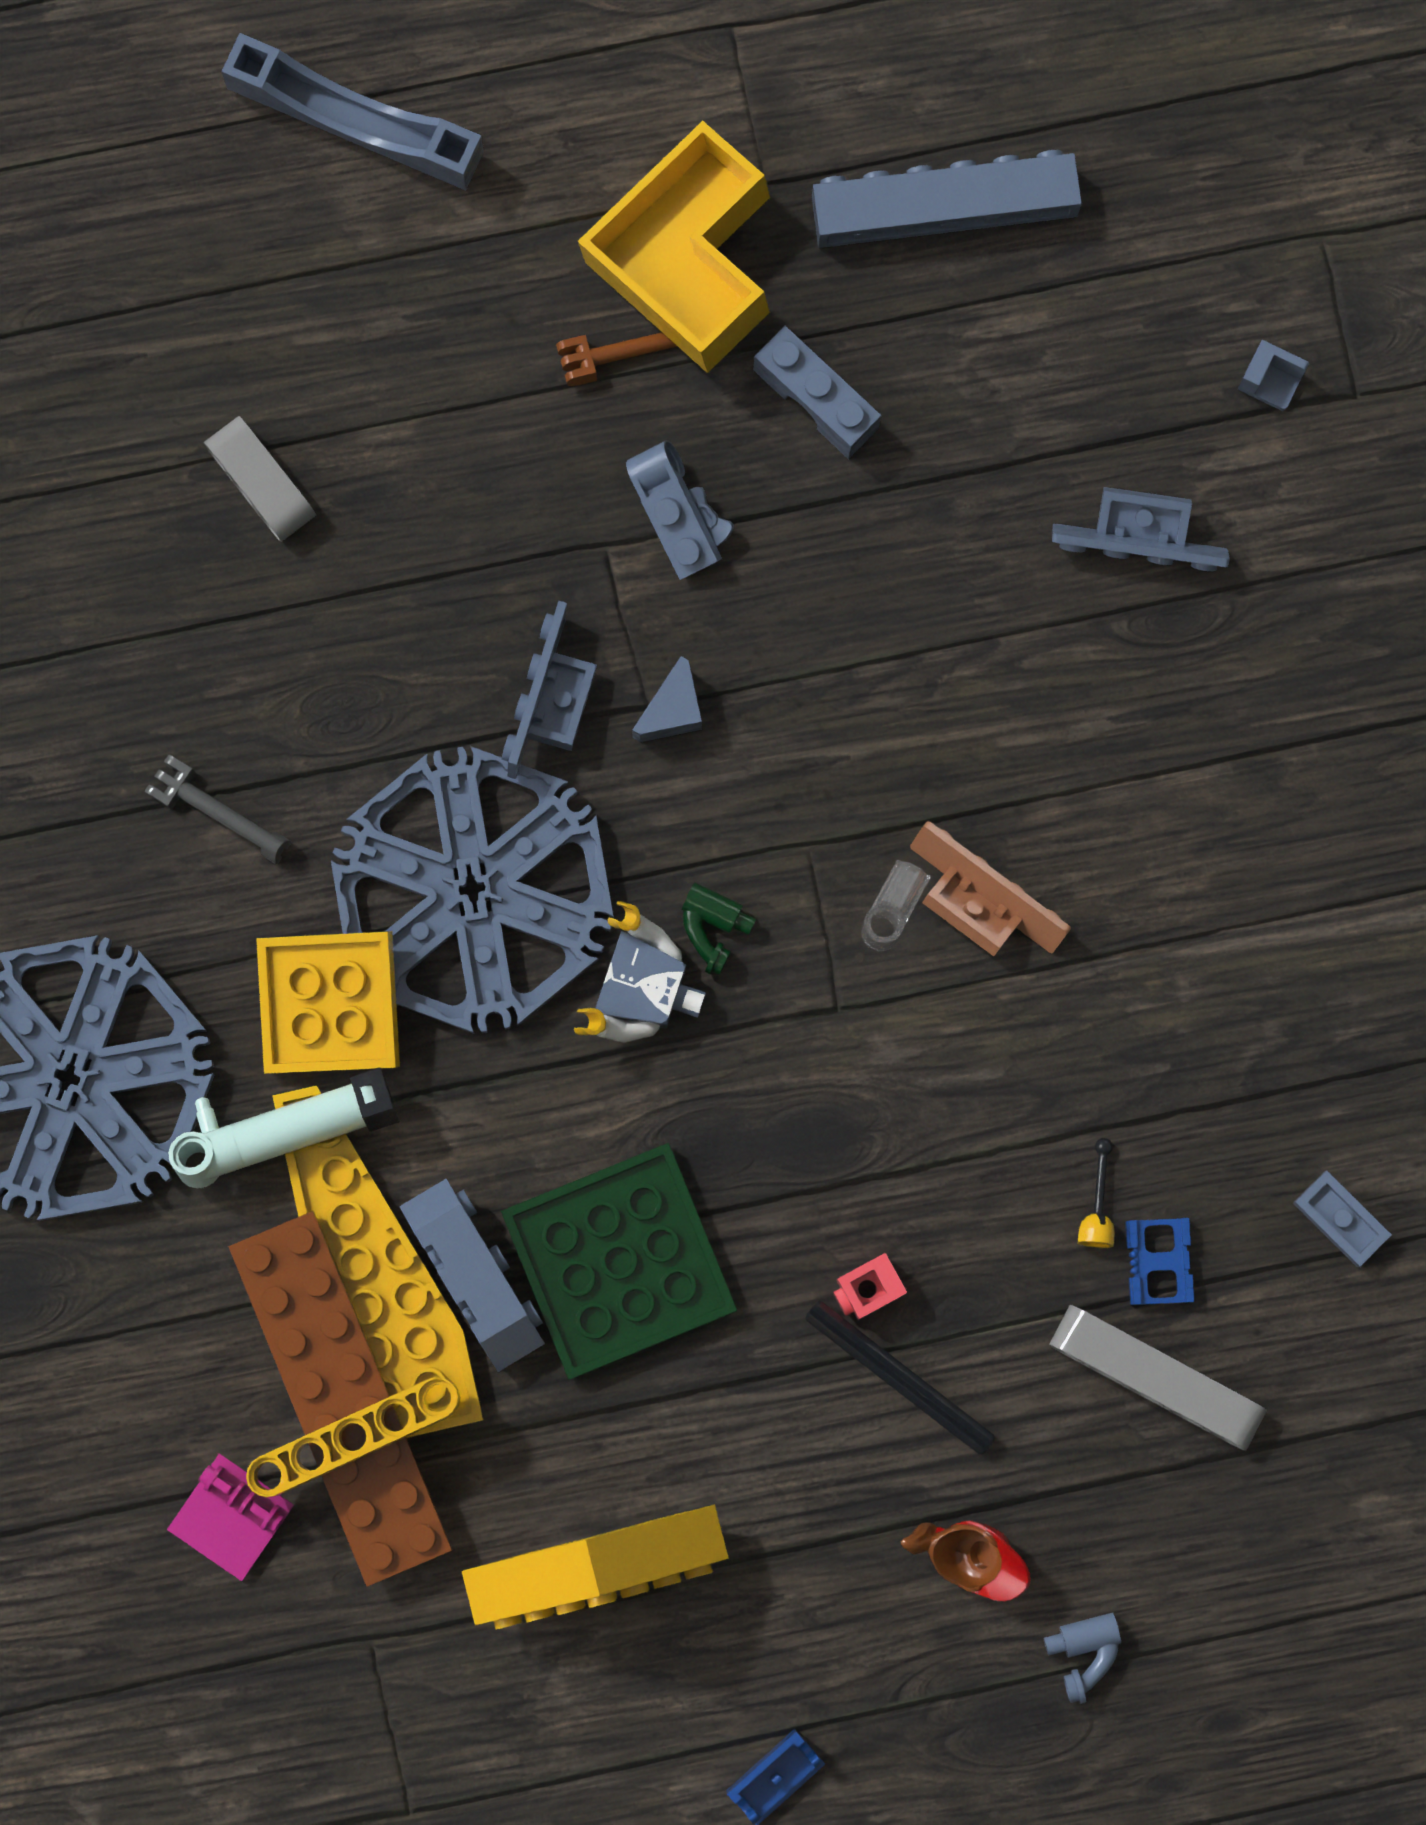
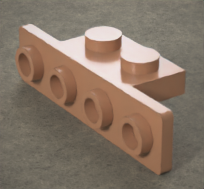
(980, 898)

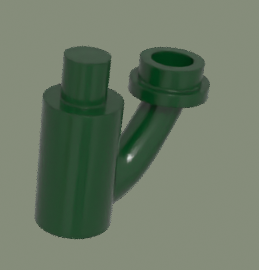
(718, 911)

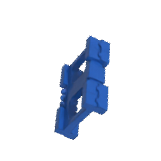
(1145, 1262)

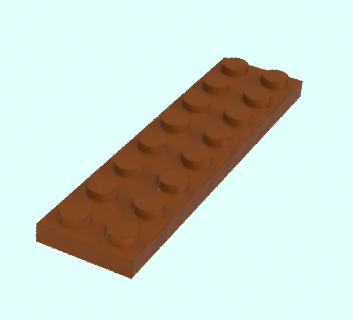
(331, 1377)

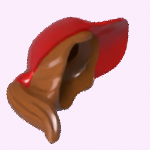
(972, 1558)

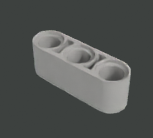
(259, 478)

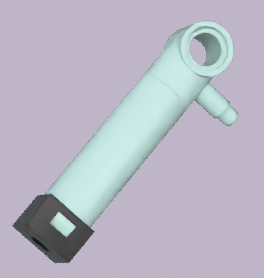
(282, 1130)

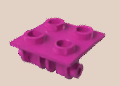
(229, 1519)

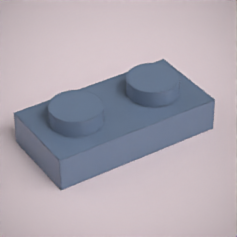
(1342, 1219)

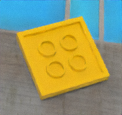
(328, 1002)

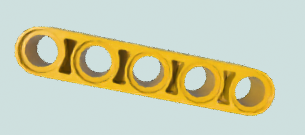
(330, 1437)

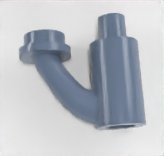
(1081, 1637)

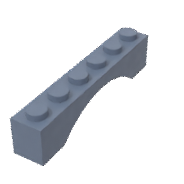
(404, 136)

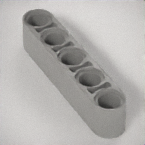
(1158, 1377)

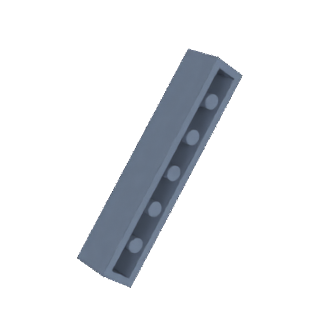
(946, 199)

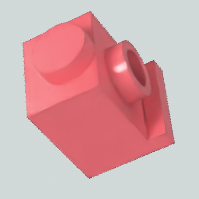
(886, 1282)

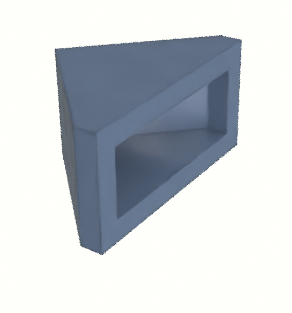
(672, 709)

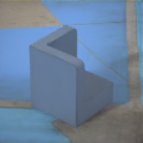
(1273, 375)

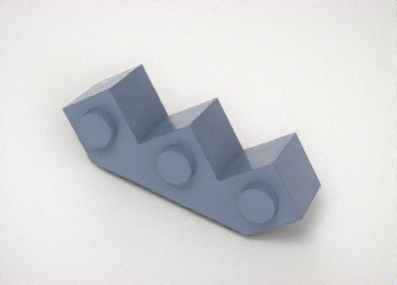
(473, 1274)

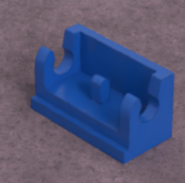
(775, 1777)

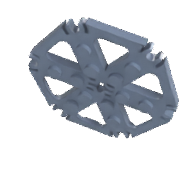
(505, 864)
(110, 1072)

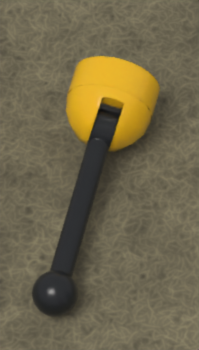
(1096, 1228)

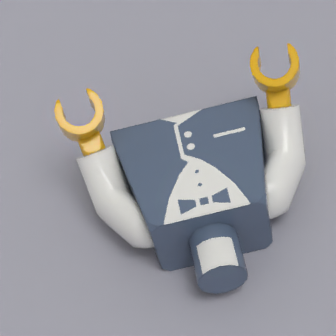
(640, 983)

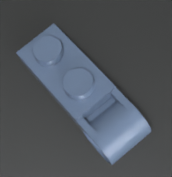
(671, 508)

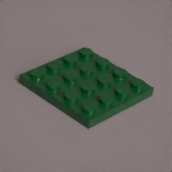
(618, 1261)

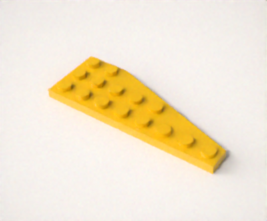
(387, 1282)

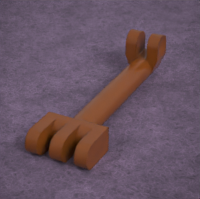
(582, 360)

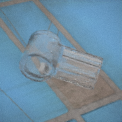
(895, 903)

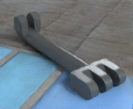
(271, 843)

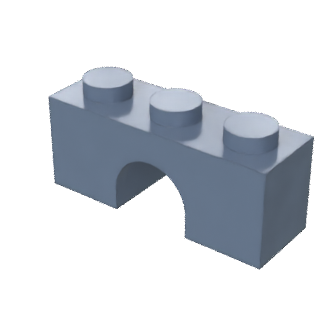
(834, 405)

